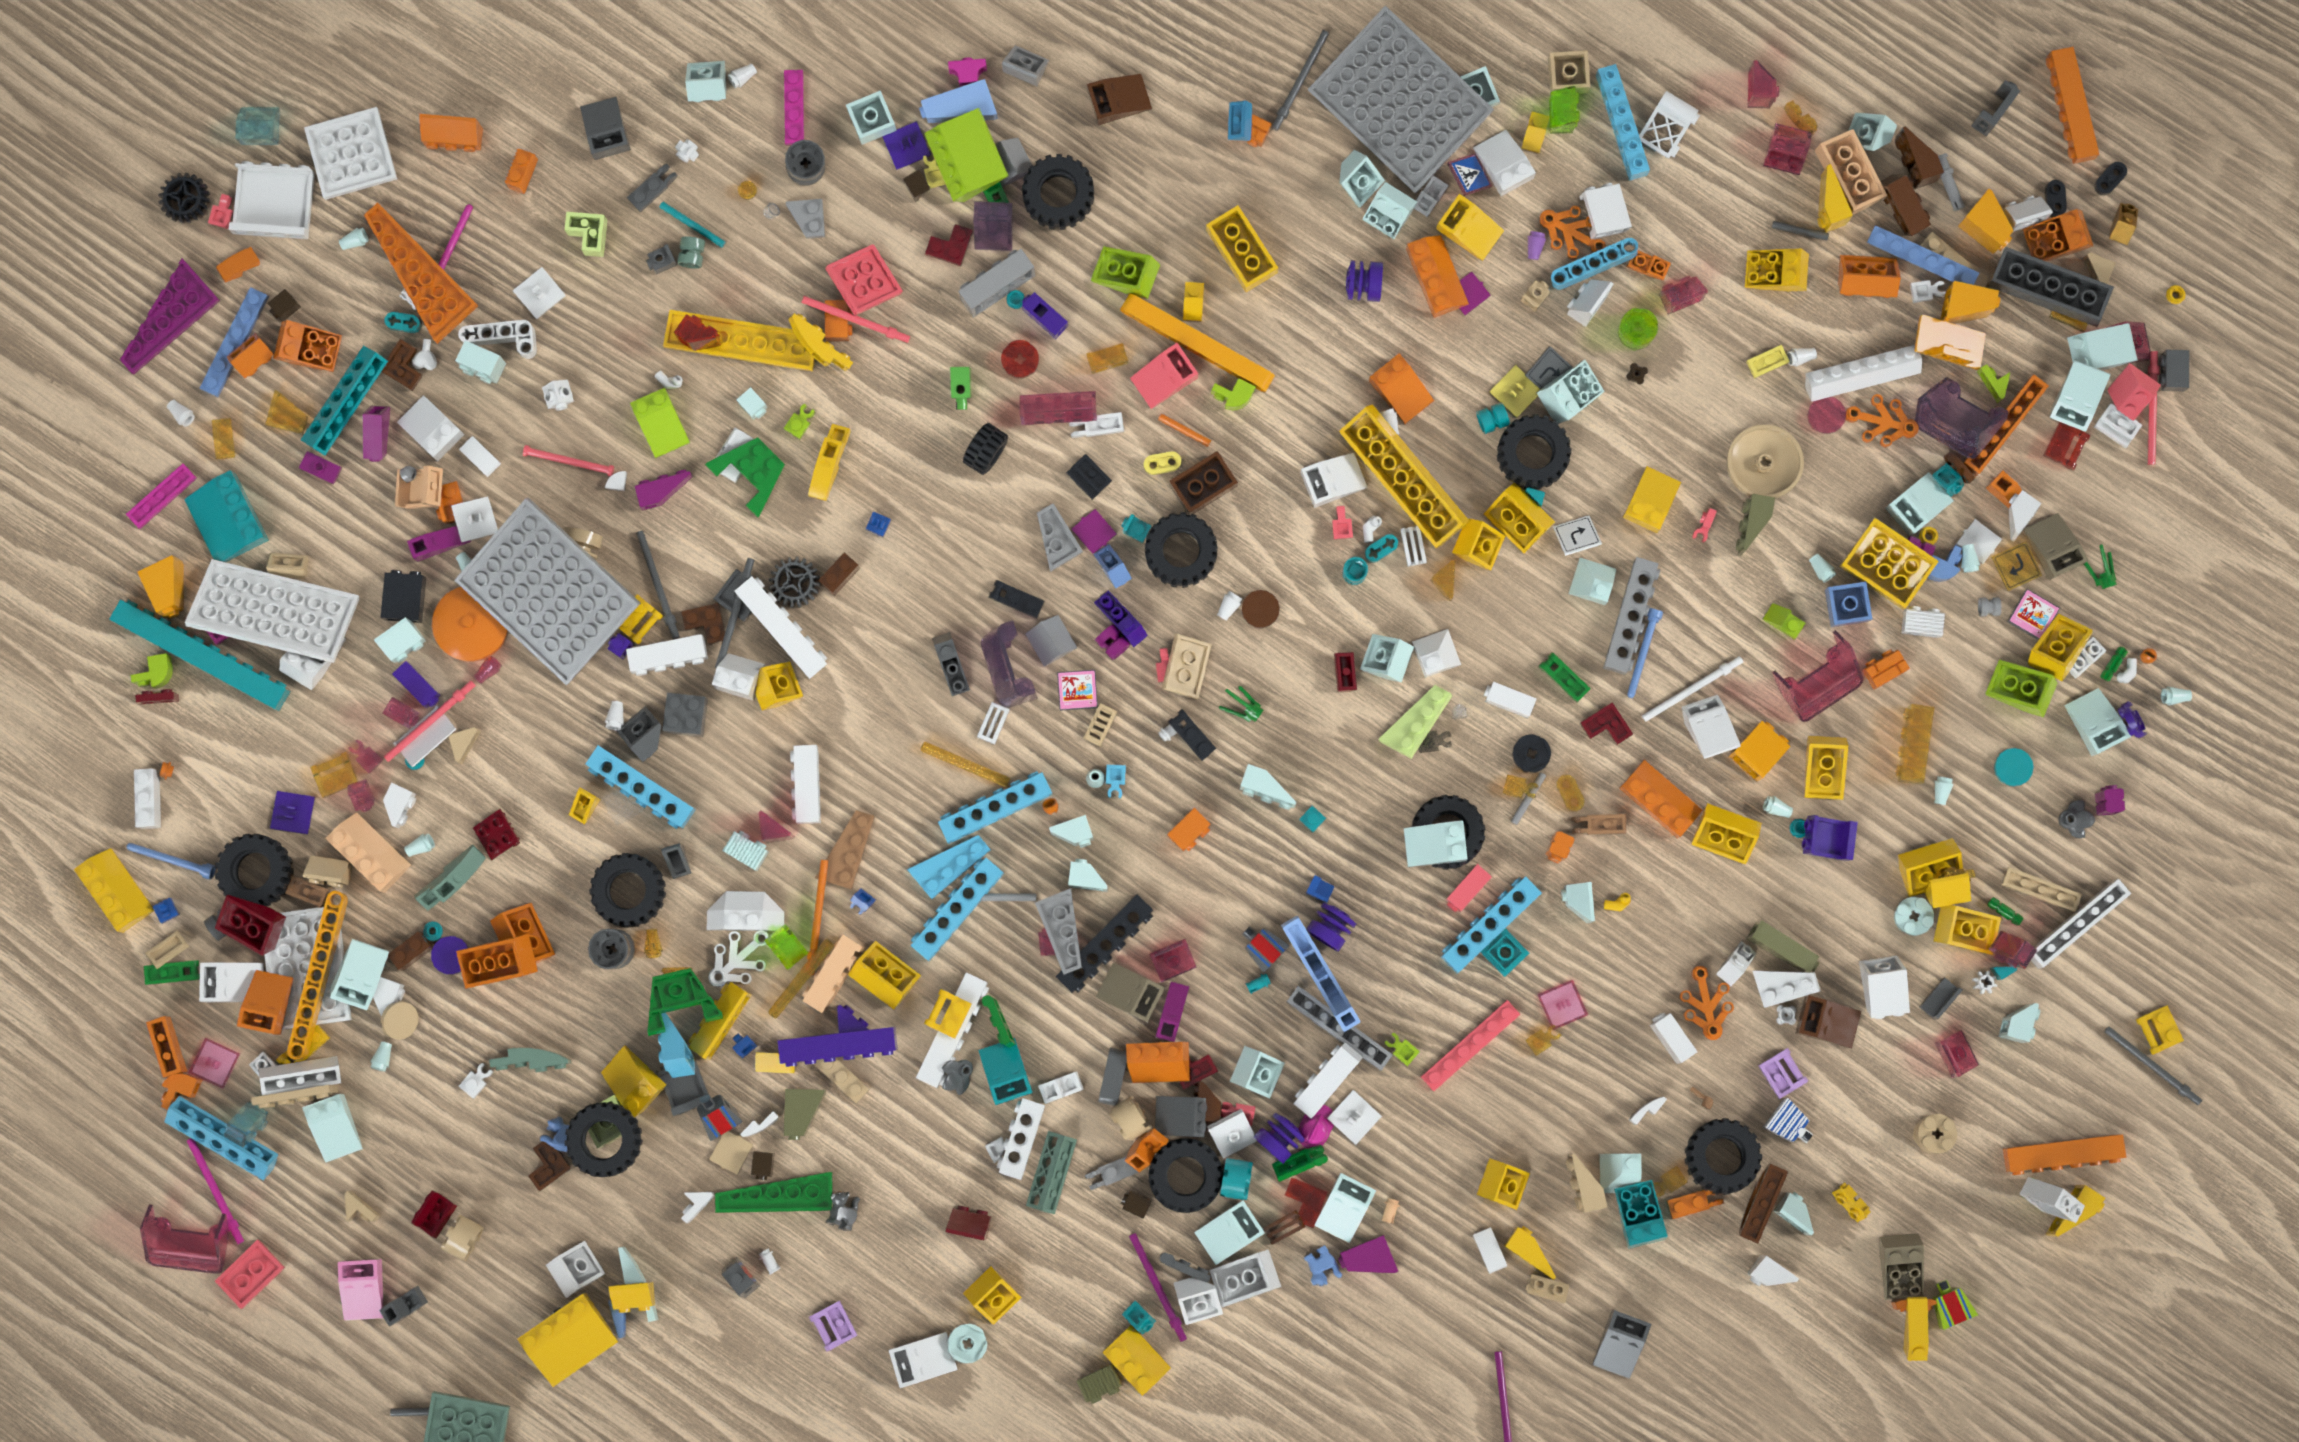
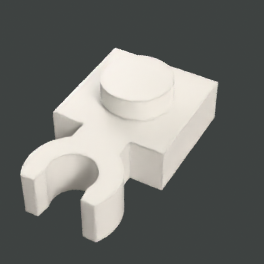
(1924, 291)
(474, 1082)

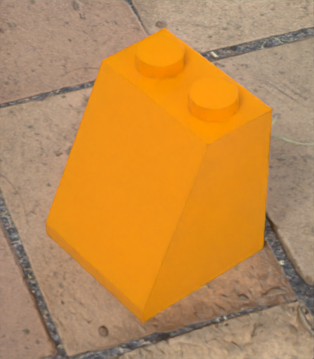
(1988, 223)
(1968, 302)
(165, 586)
(1760, 750)

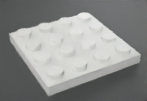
(350, 153)

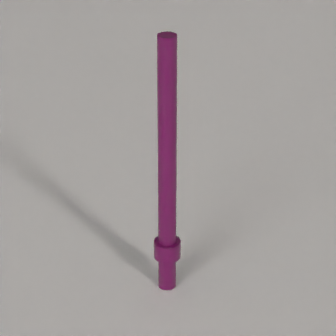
(1175, 1321)
(1503, 1396)

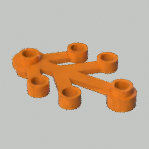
(1568, 230)
(1885, 421)
(1707, 1006)

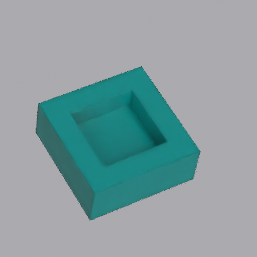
(1312, 818)

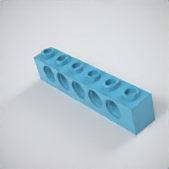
(1622, 122)
(601, 757)
(971, 825)
(1529, 893)
(919, 941)
(210, 1133)

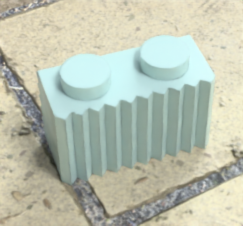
(746, 851)

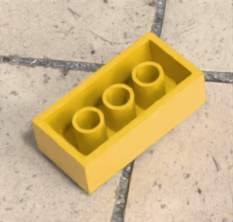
(1242, 248)

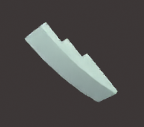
(633, 1274)

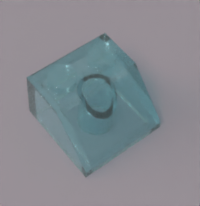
(258, 126)

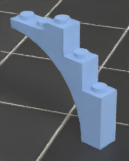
(1320, 973)

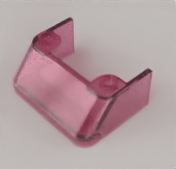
(1825, 685)
(184, 1248)

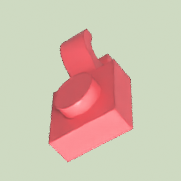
(221, 215)
(1706, 520)
(1342, 527)
(1161, 667)
(1228, 1108)

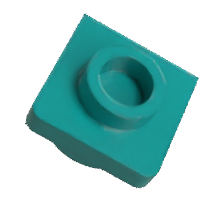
(1949, 479)
(1135, 528)
(1139, 1317)

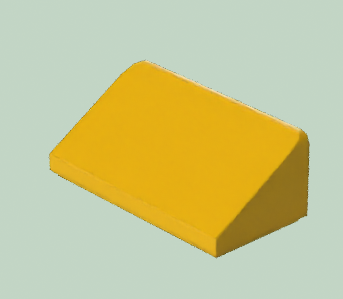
(770, 1063)

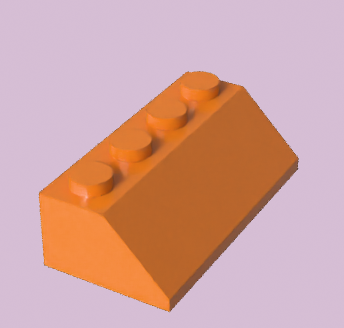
(1436, 275)
(1661, 799)

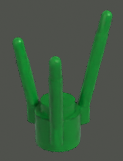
(2108, 578)
(1252, 710)

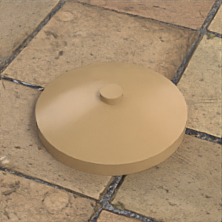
(1765, 461)

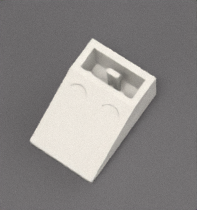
(1333, 479)
(304, 669)
(1710, 726)
(226, 981)
(922, 1360)

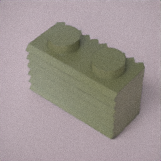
(1099, 1383)

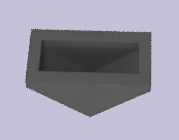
(676, 860)

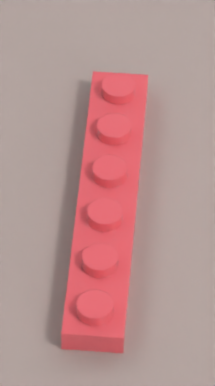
(1470, 1045)

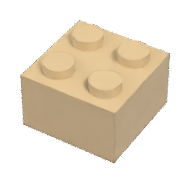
(1569, 70)

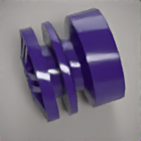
(1365, 281)
(1331, 926)
(1279, 1137)

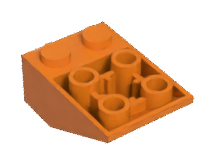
(2058, 236)
(307, 346)
(265, 1003)

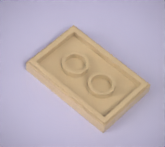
(1186, 666)

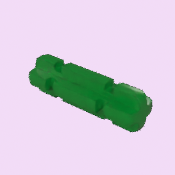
(2114, 663)
(2005, 911)

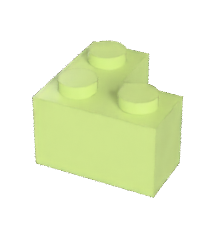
(591, 228)

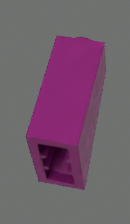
(375, 432)
(1369, 1257)

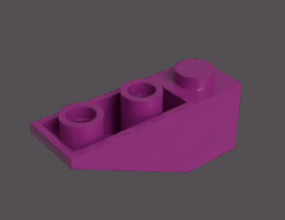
(657, 492)
(435, 543)
(1172, 1012)

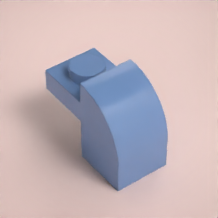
(1945, 568)

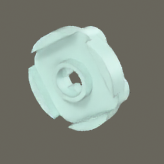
(1919, 906)
(978, 1342)

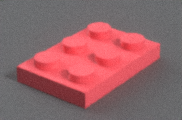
(250, 1274)

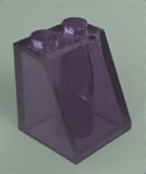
(993, 226)

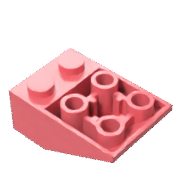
(1164, 376)

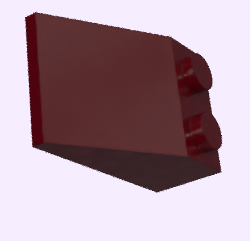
(250, 924)
(968, 1223)

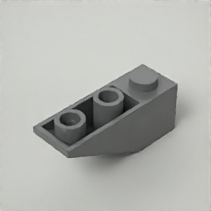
(950, 664)

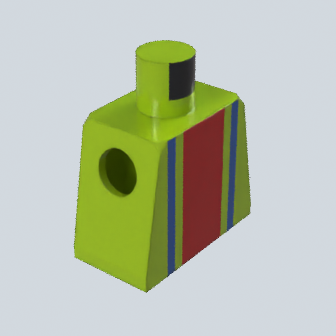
(1952, 1306)

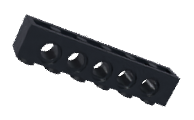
(1137, 906)

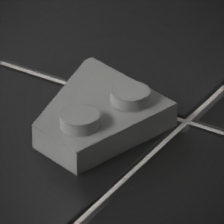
(808, 216)

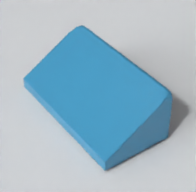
(1240, 120)

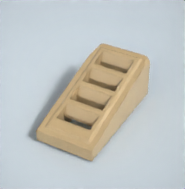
(1112, 712)

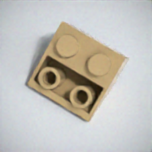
(328, 870)

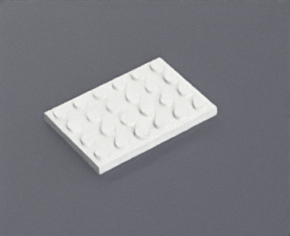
(293, 957)

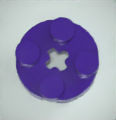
(2135, 722)

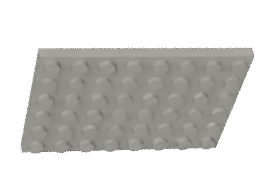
(1400, 99)
(547, 591)

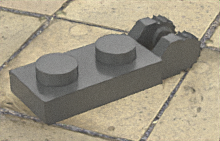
(651, 188)
(1184, 1266)

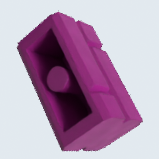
(2110, 800)

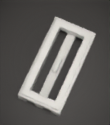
(1420, 542)
(987, 738)

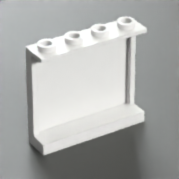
(273, 200)

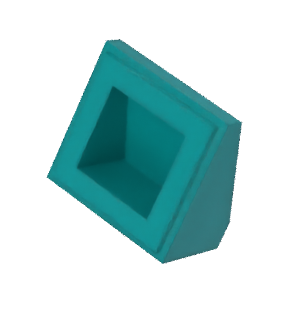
(1536, 495)
(2002, 972)

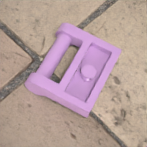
(1777, 1075)
(838, 1322)

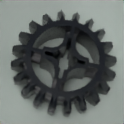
(184, 183)

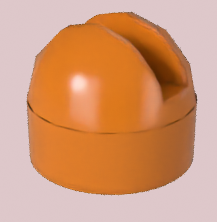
(2146, 658)
(1050, 806)

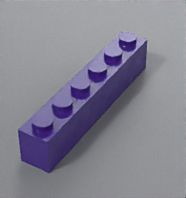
(837, 1045)

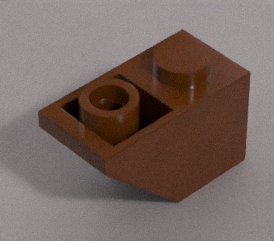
(1213, 1103)

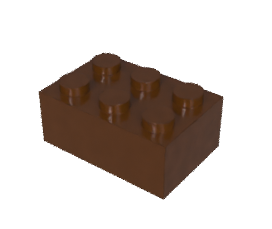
(1203, 483)

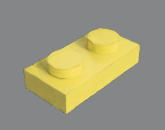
(1767, 361)

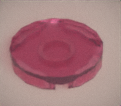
(1826, 415)

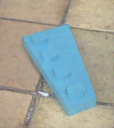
(947, 866)

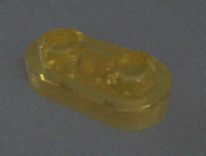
(1570, 793)

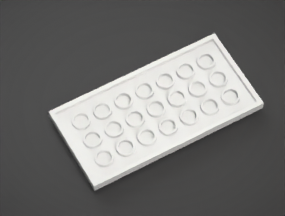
(272, 610)

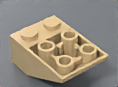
(1588, 1190)

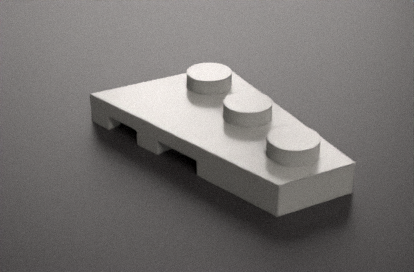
(1057, 538)

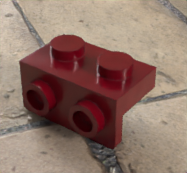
(434, 1213)

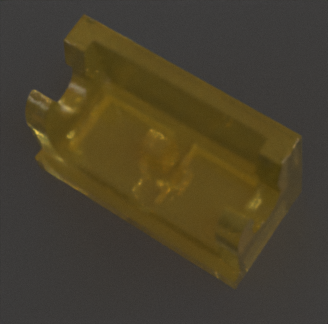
(1107, 358)

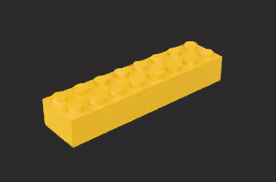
(1404, 476)

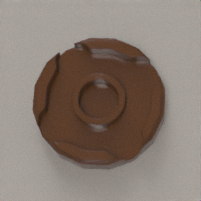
(1953, 461)
(1260, 609)

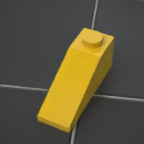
(1528, 1249)
(1916, 1329)

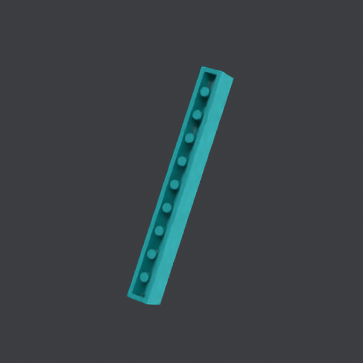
(196, 653)

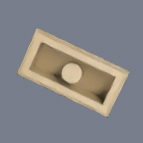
(287, 565)

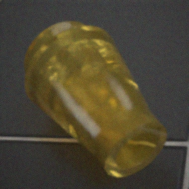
(652, 944)

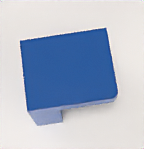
(1320, 889)

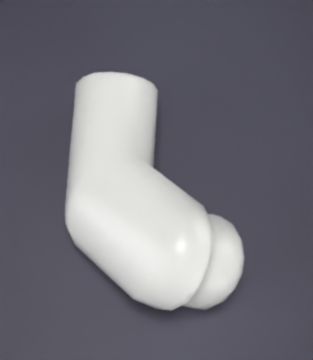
(1369, 527)

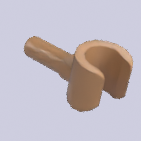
(1707, 1101)

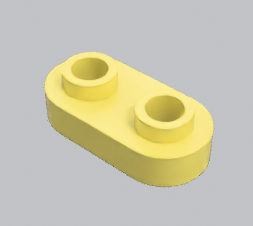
(1161, 461)

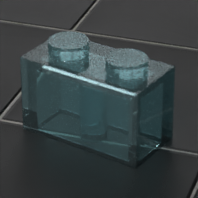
(246, 1124)

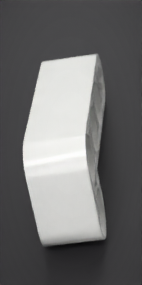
(496, 335)

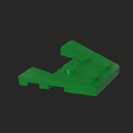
(757, 465)
(675, 992)

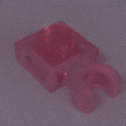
(367, 757)

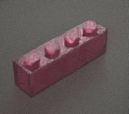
(1058, 408)

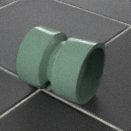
(691, 252)

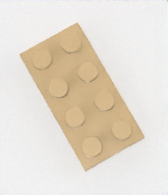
(301, 1095)

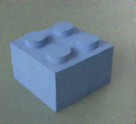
(1848, 604)

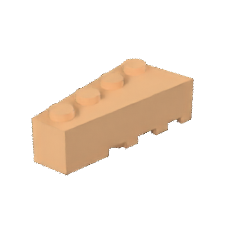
(833, 974)

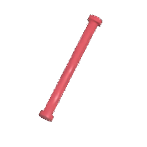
(568, 460)

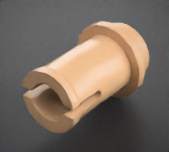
(1390, 1210)

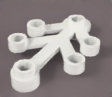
(736, 961)

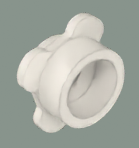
(1790, 1019)

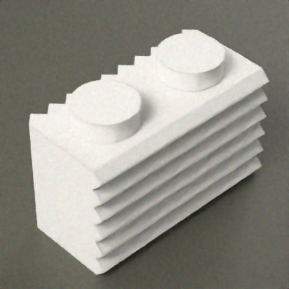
(1923, 623)

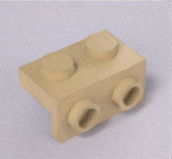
(1547, 1288)

